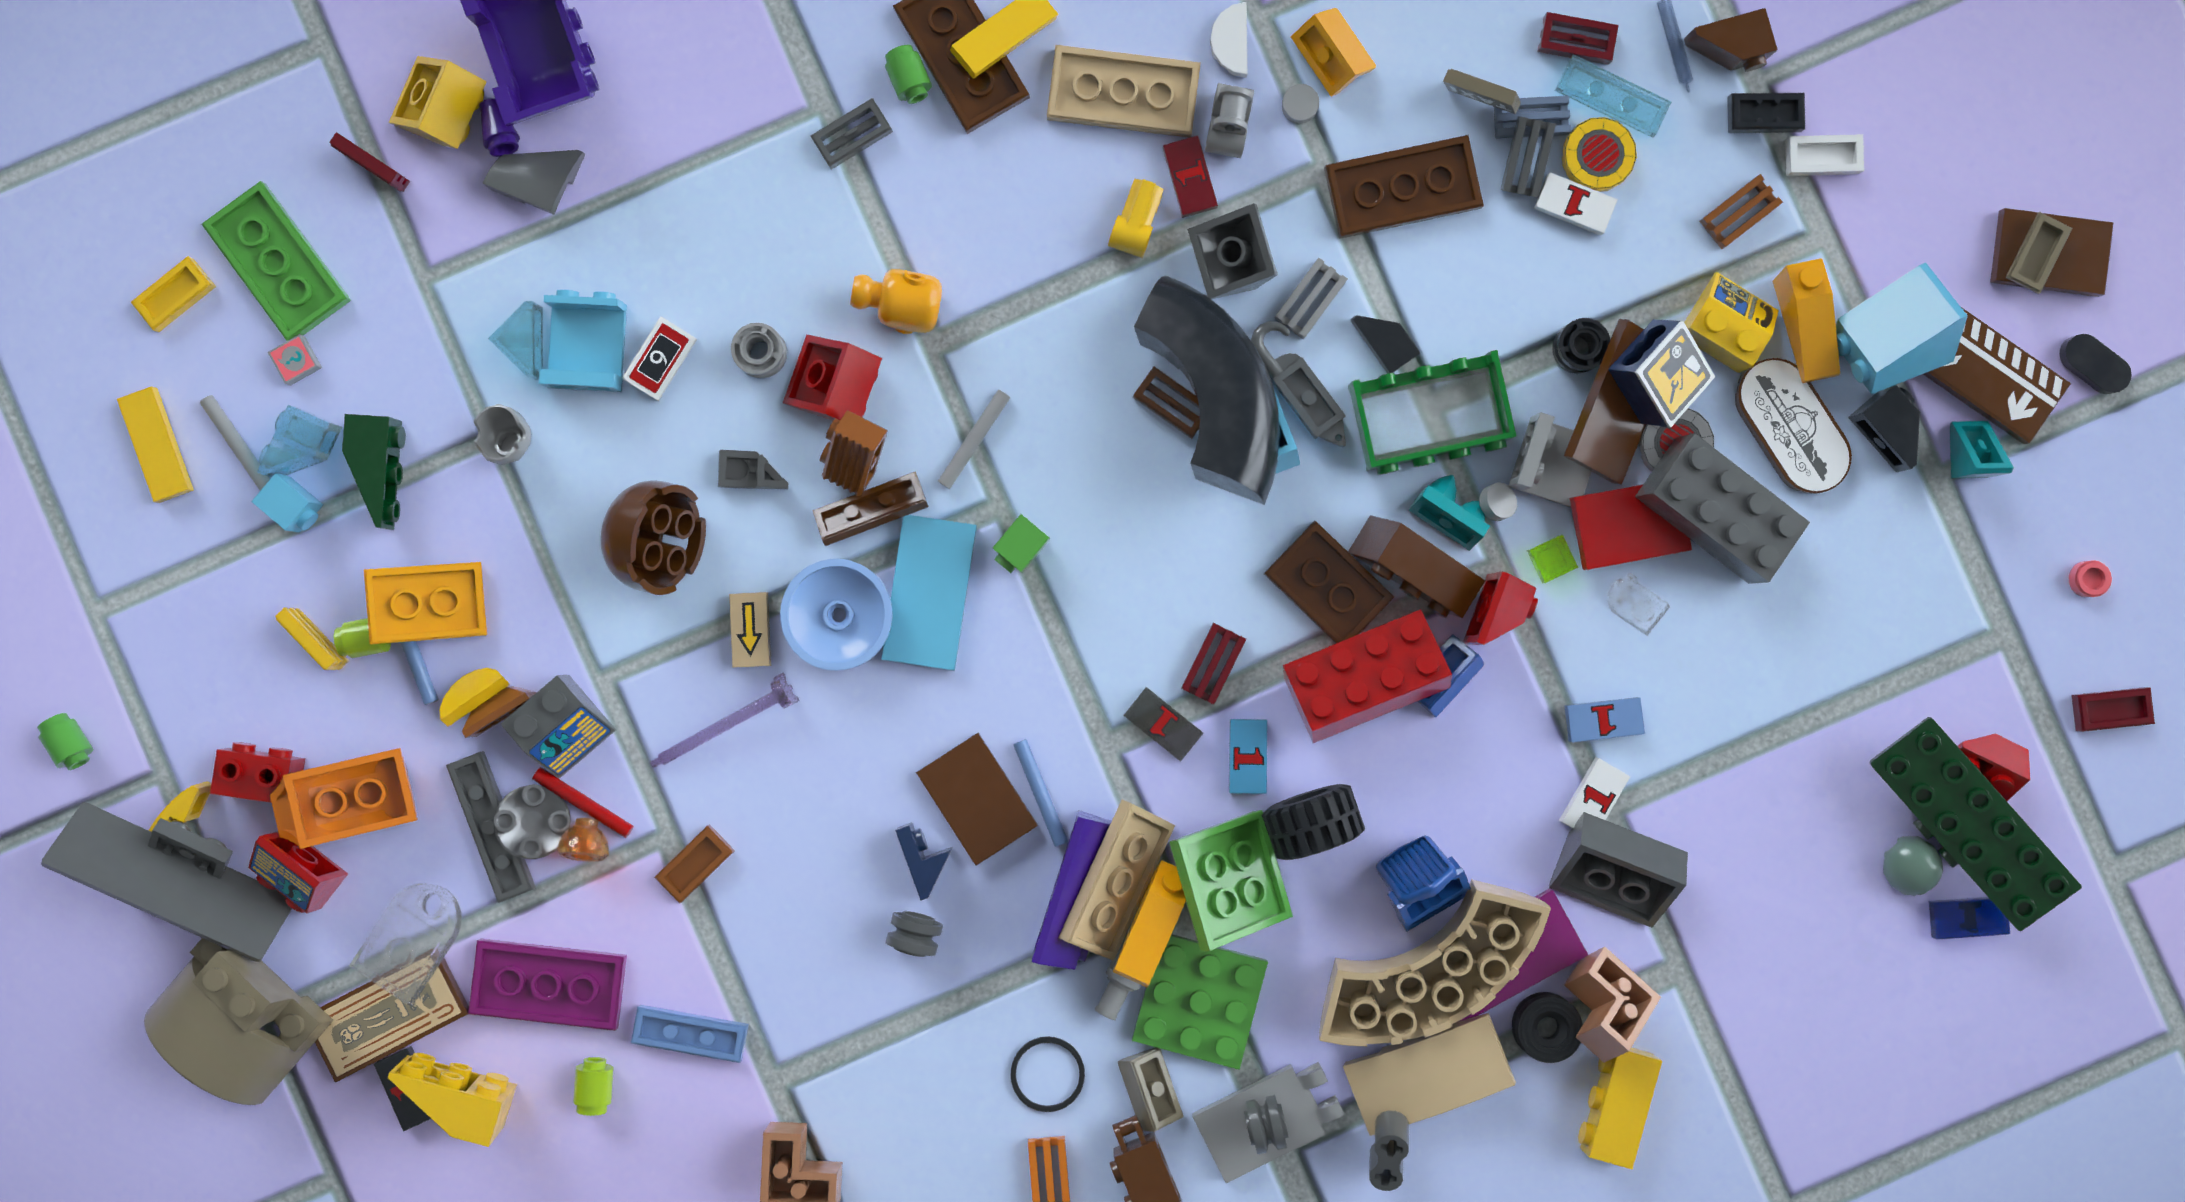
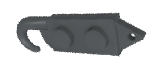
(1301, 388)

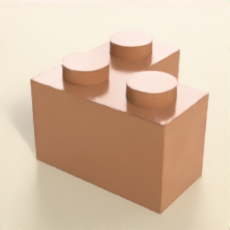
(1617, 1001)
(787, 1173)

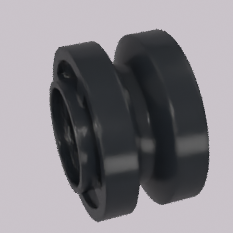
(1565, 353)

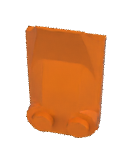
(344, 799)

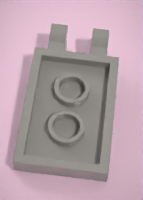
(1226, 1129)

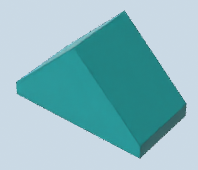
(1976, 451)

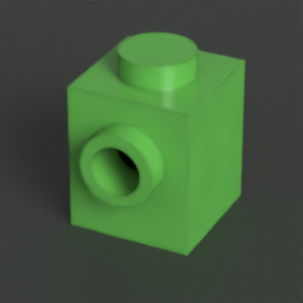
(1020, 545)

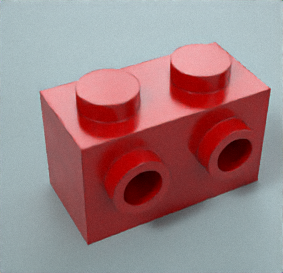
(252, 773)

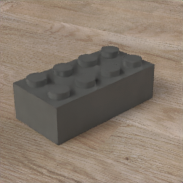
(1722, 509)

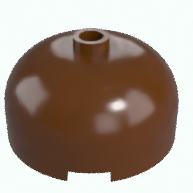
(635, 532)

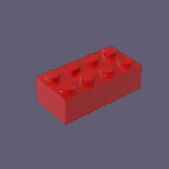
(1367, 676)

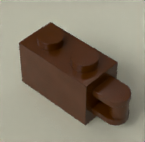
(1142, 1165)

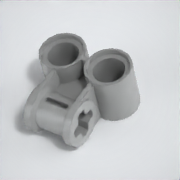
(1229, 120)

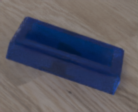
(1966, 918)

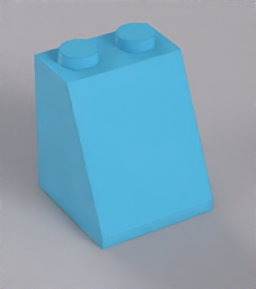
(1901, 331)

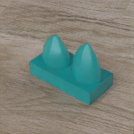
(1438, 508)

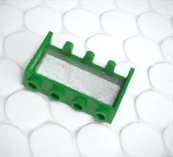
(1432, 413)

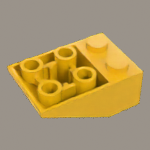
(455, 1098)

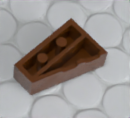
(1417, 566)

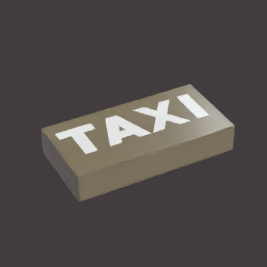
(1482, 90)

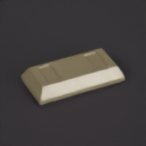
(2039, 252)

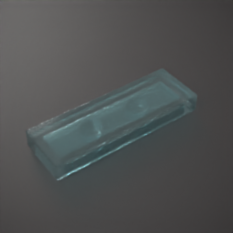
(1613, 96)

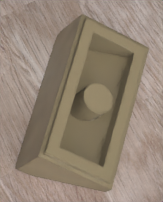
(1150, 1089)

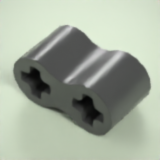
(1389, 1150)

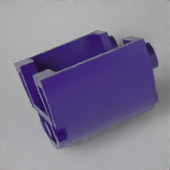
(534, 55)

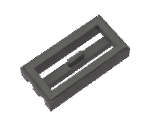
(859, 145)
(1541, 161)

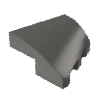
(535, 177)

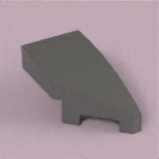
(747, 471)

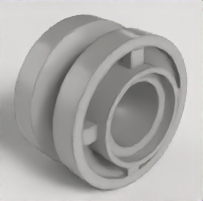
(744, 341)

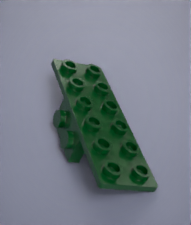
(1974, 824)

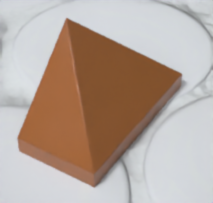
(495, 710)

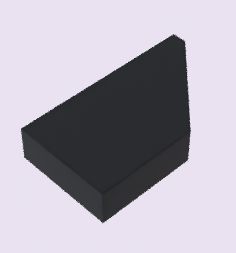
(1386, 341)

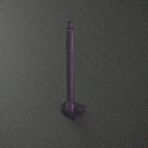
(780, 694)

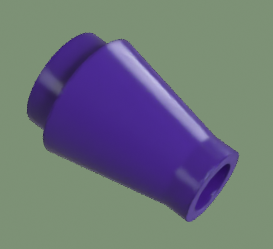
(496, 136)

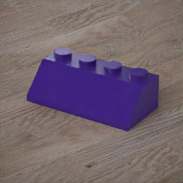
(1079, 855)

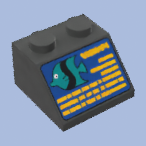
(558, 725)

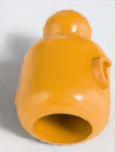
(903, 299)

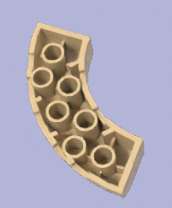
(1438, 980)

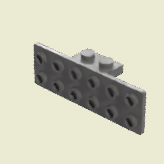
(170, 877)

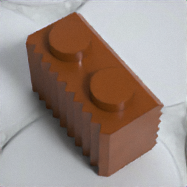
(853, 452)

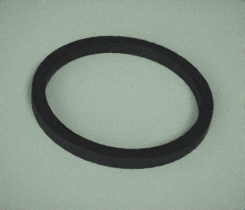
(1049, 1108)

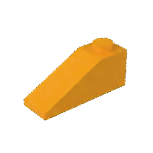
(1809, 318)
(1152, 926)

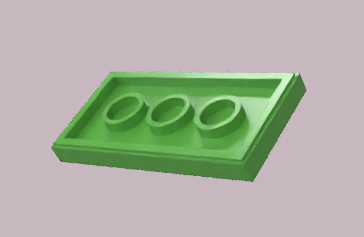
(276, 261)

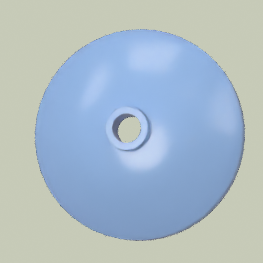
(810, 607)

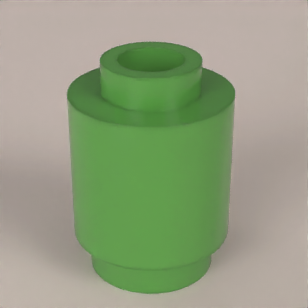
(907, 74)
(64, 741)

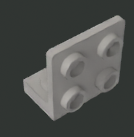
(1542, 466)

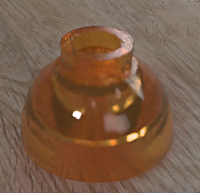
(584, 842)

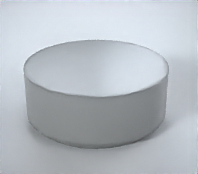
(1300, 103)
(1498, 501)

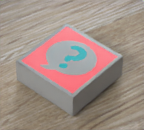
(294, 360)

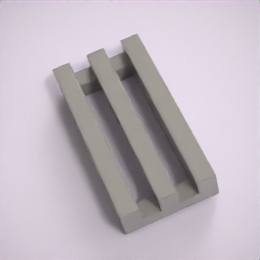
(1329, 273)

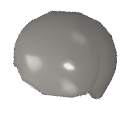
(502, 434)

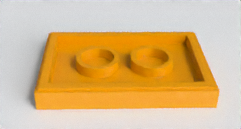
(425, 602)

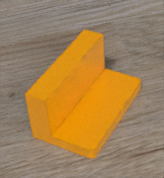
(1332, 50)

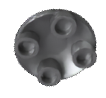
(531, 821)

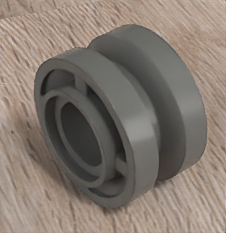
(914, 933)
(1266, 1124)

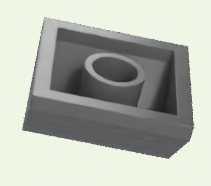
(1233, 252)

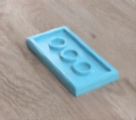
(929, 591)

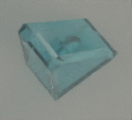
(522, 338)

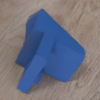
(1421, 881)

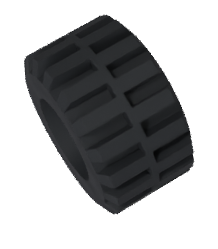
(1313, 822)

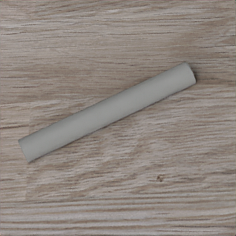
(974, 439)
(234, 440)

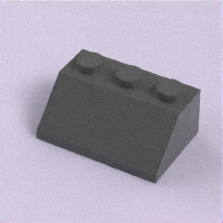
(1620, 870)

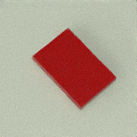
(1621, 529)

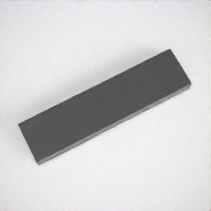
(479, 801)

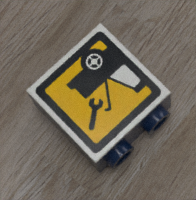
(1662, 372)

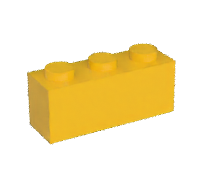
(1619, 1107)

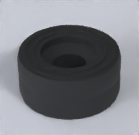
(1531, 1012)

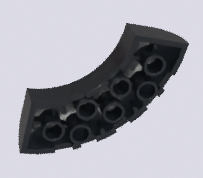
(1230, 380)

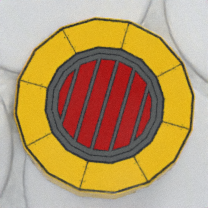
(1599, 154)

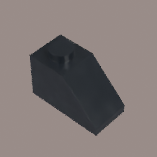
(1891, 426)

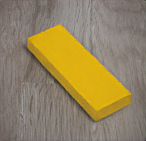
(1002, 34)
(155, 444)

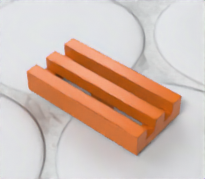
(1047, 1142)

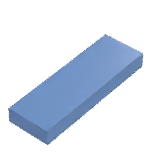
(689, 1033)

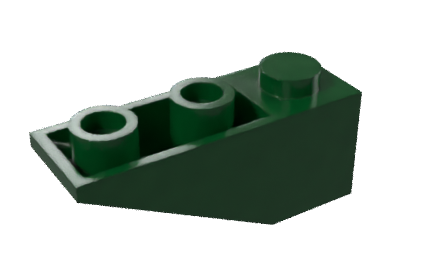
(373, 456)

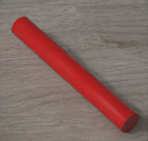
(583, 802)

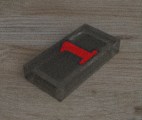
(1163, 724)

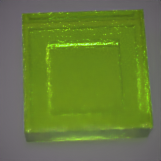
(1552, 558)

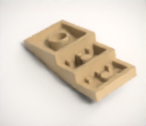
(1431, 1072)

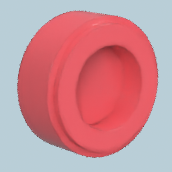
(2090, 578)

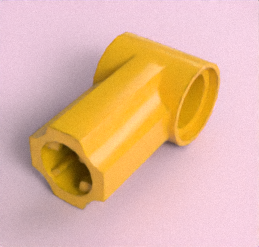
(1134, 226)

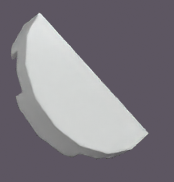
(1230, 39)

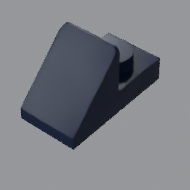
(923, 868)

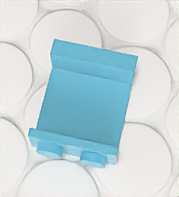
(585, 342)

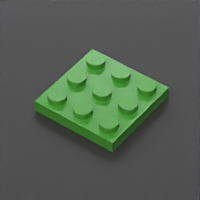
(1231, 880)
(1201, 1002)

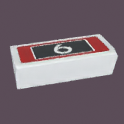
(659, 358)

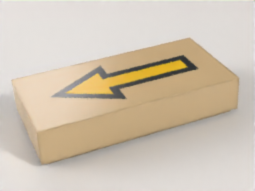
(750, 629)

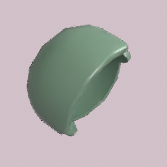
(1912, 866)

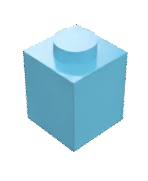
(288, 503)

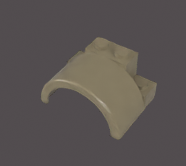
(213, 1019)

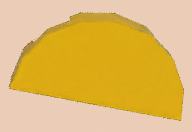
(470, 693)

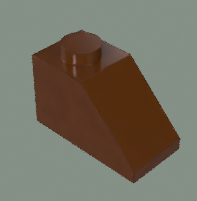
(1735, 41)

